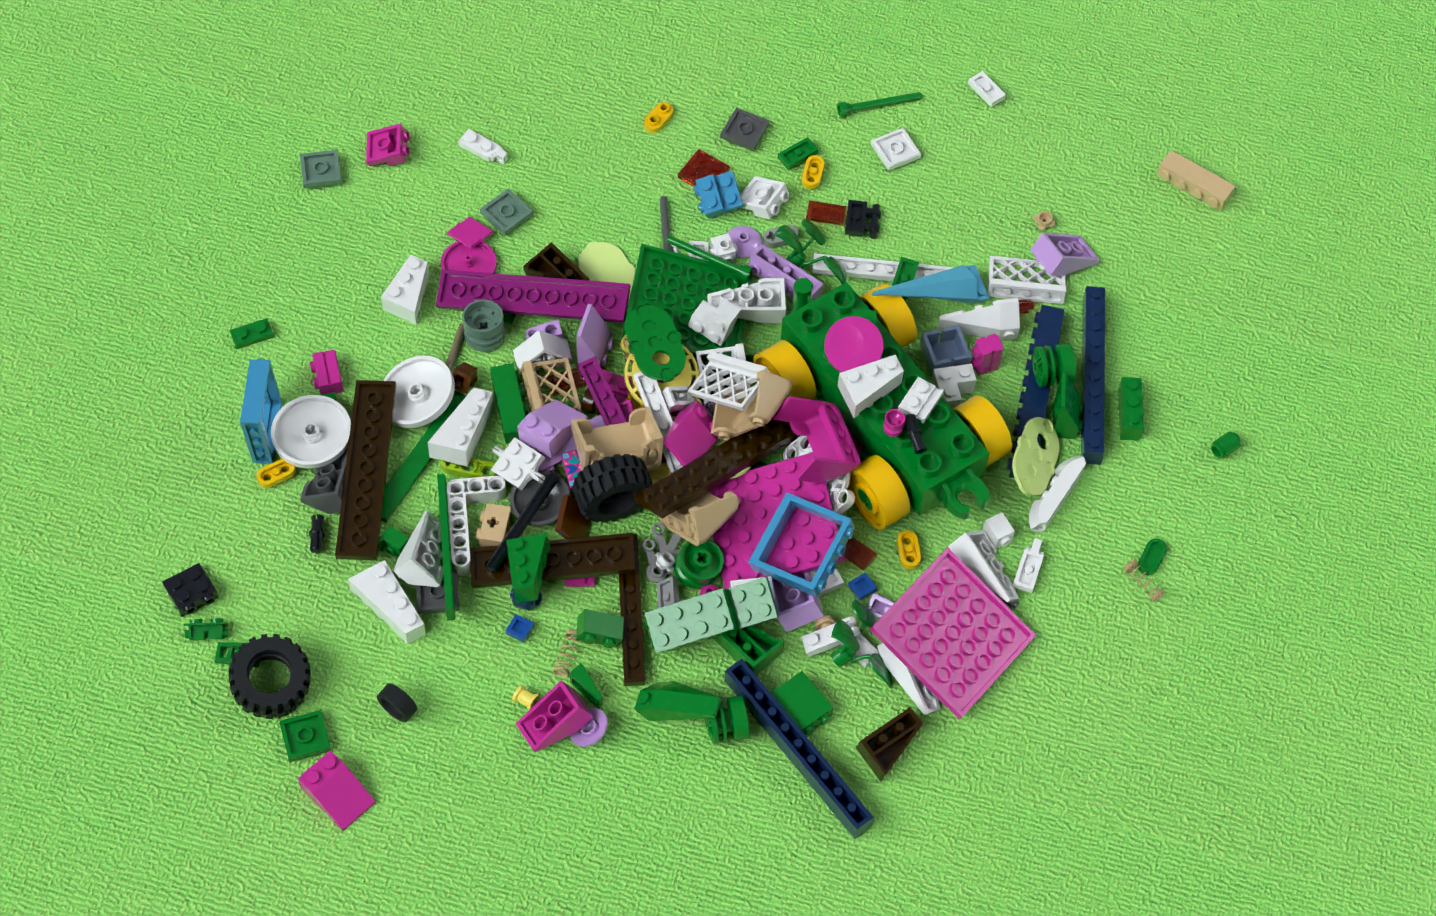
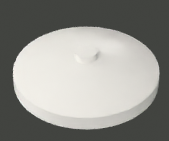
(422, 390)
(311, 431)

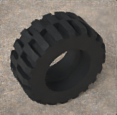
(608, 487)
(269, 649)

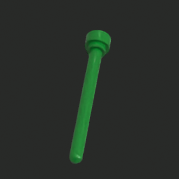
(846, 108)
(743, 272)

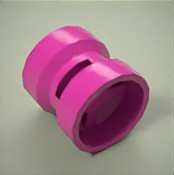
(894, 423)

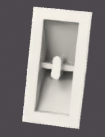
(677, 397)

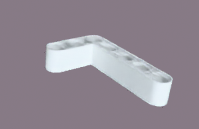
(460, 517)

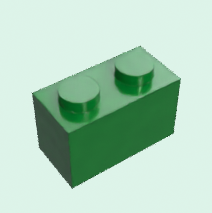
(599, 628)

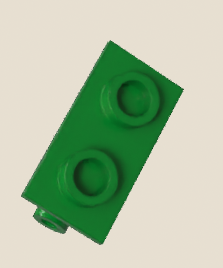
(214, 628)

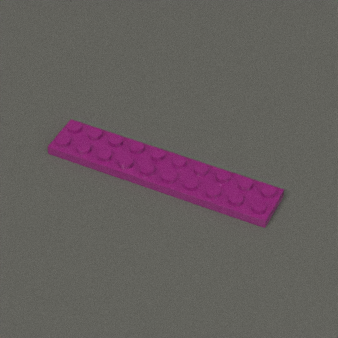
(534, 294)

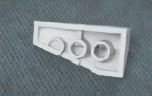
(999, 319)
(978, 555)
(919, 693)

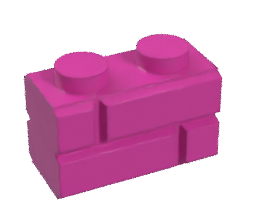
(987, 354)
(327, 372)

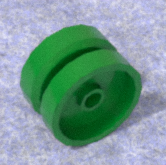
(698, 564)

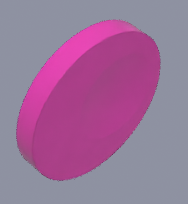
(462, 258)
(853, 343)

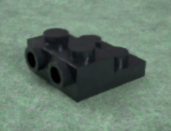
(190, 590)

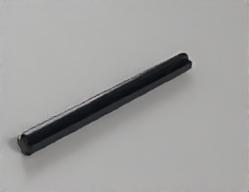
(523, 520)

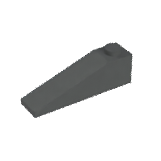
(326, 487)

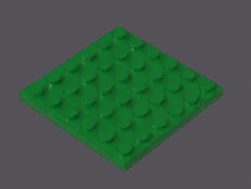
(678, 287)

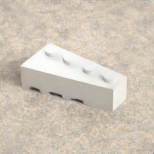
(387, 599)

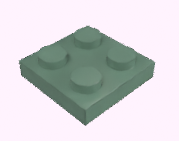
(320, 169)
(506, 212)

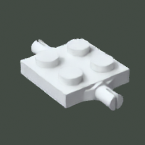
(518, 464)

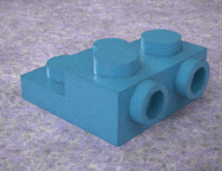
(718, 194)

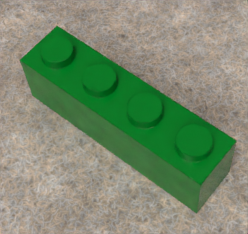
(508, 399)

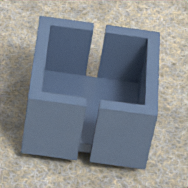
(949, 352)

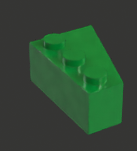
(527, 563)
(752, 646)

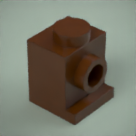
(465, 377)

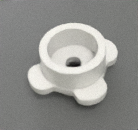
(665, 561)

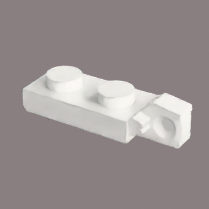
(482, 147)
(1029, 567)

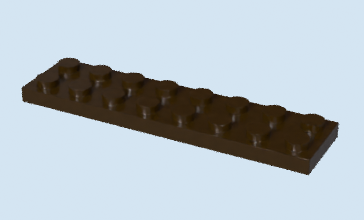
(566, 560)

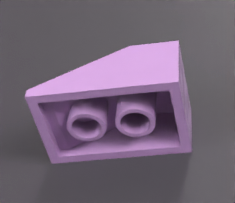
(1063, 253)
(593, 338)
(548, 427)
(795, 606)

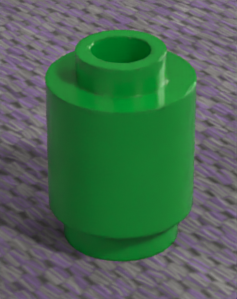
(1225, 444)

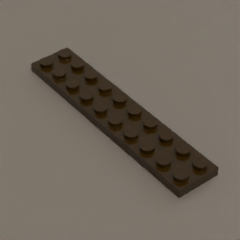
(714, 468)
(366, 470)

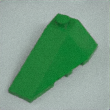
(675, 702)

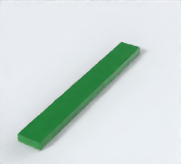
(414, 463)
(446, 548)

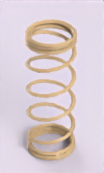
(1131, 565)
(559, 673)

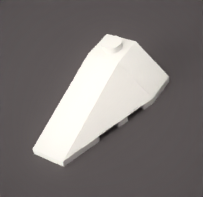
(758, 301)
(422, 556)

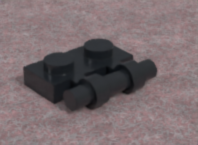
(856, 217)

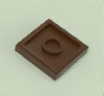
(570, 520)

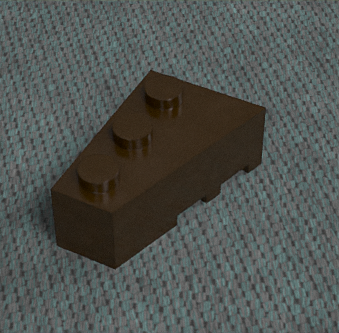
(553, 264)
(888, 742)

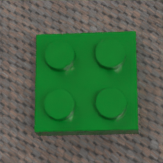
(305, 736)

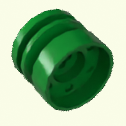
(1050, 364)
(729, 719)

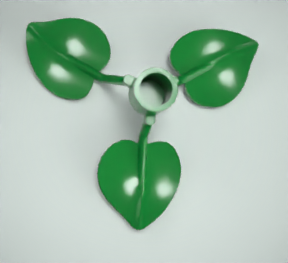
(798, 258)
(846, 652)

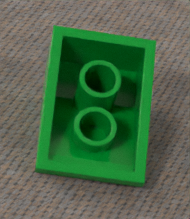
(1067, 409)

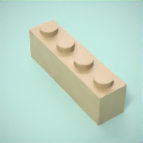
(1195, 180)

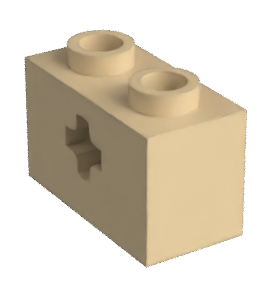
(496, 516)

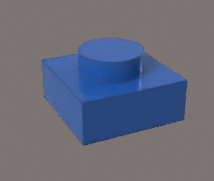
(862, 586)
(519, 628)

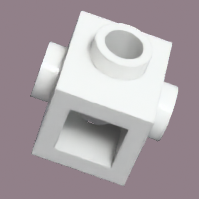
(723, 247)

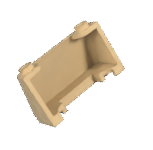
(733, 422)
(637, 437)
(701, 517)

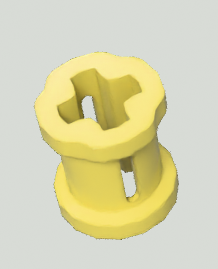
(525, 697)

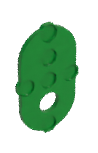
(651, 332)

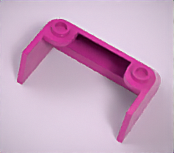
(827, 437)

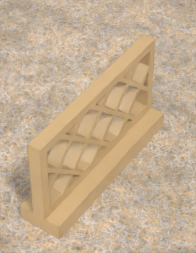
(533, 387)

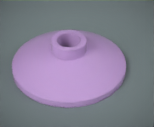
(747, 245)
(591, 731)

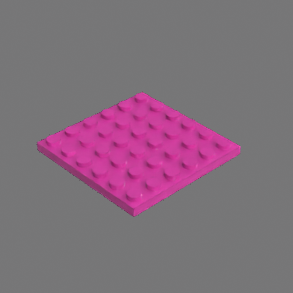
(759, 493)
(953, 633)

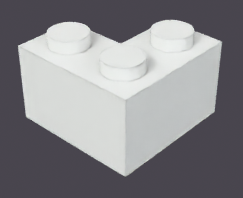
(715, 322)
(540, 348)
(954, 381)

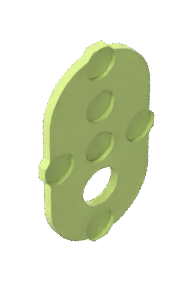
(606, 264)
(1031, 463)

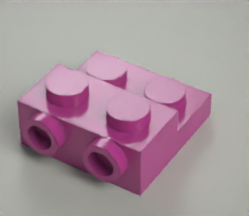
(387, 145)

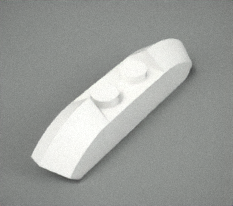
(1045, 509)

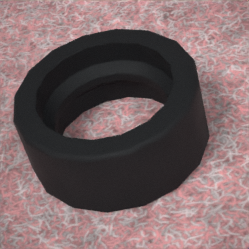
(397, 702)

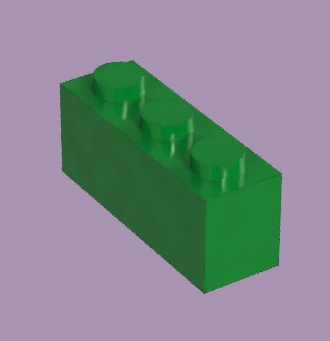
(1130, 408)

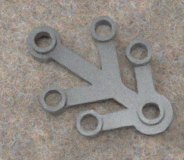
(662, 547)

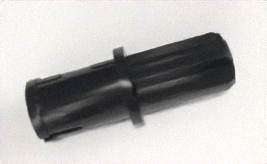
(915, 434)
(317, 533)

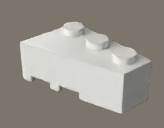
(407, 289)
(869, 382)

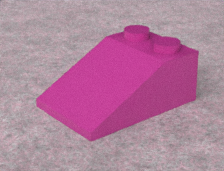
(690, 433)
(554, 717)
(336, 790)

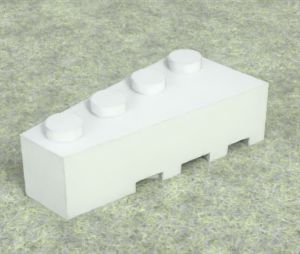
(462, 430)

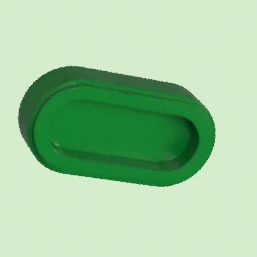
(1152, 556)

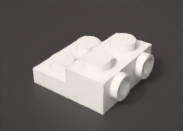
(764, 197)

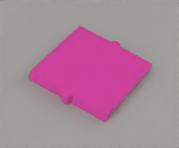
(470, 232)

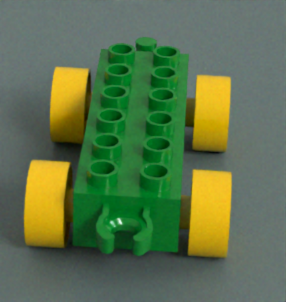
(957, 439)

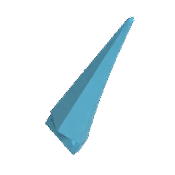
(954, 284)

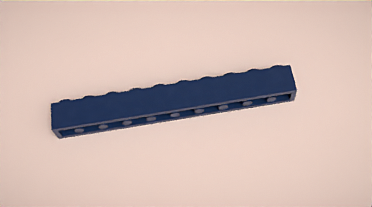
(1093, 374)
(1034, 397)
(799, 749)

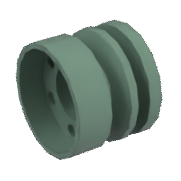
(483, 325)

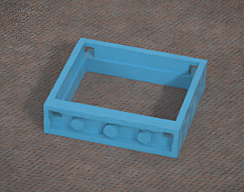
(260, 410)
(774, 530)

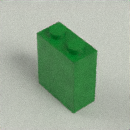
(803, 703)

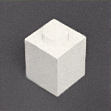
(999, 530)

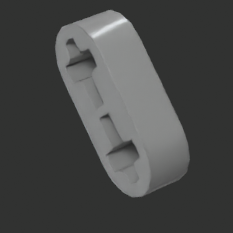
(778, 242)

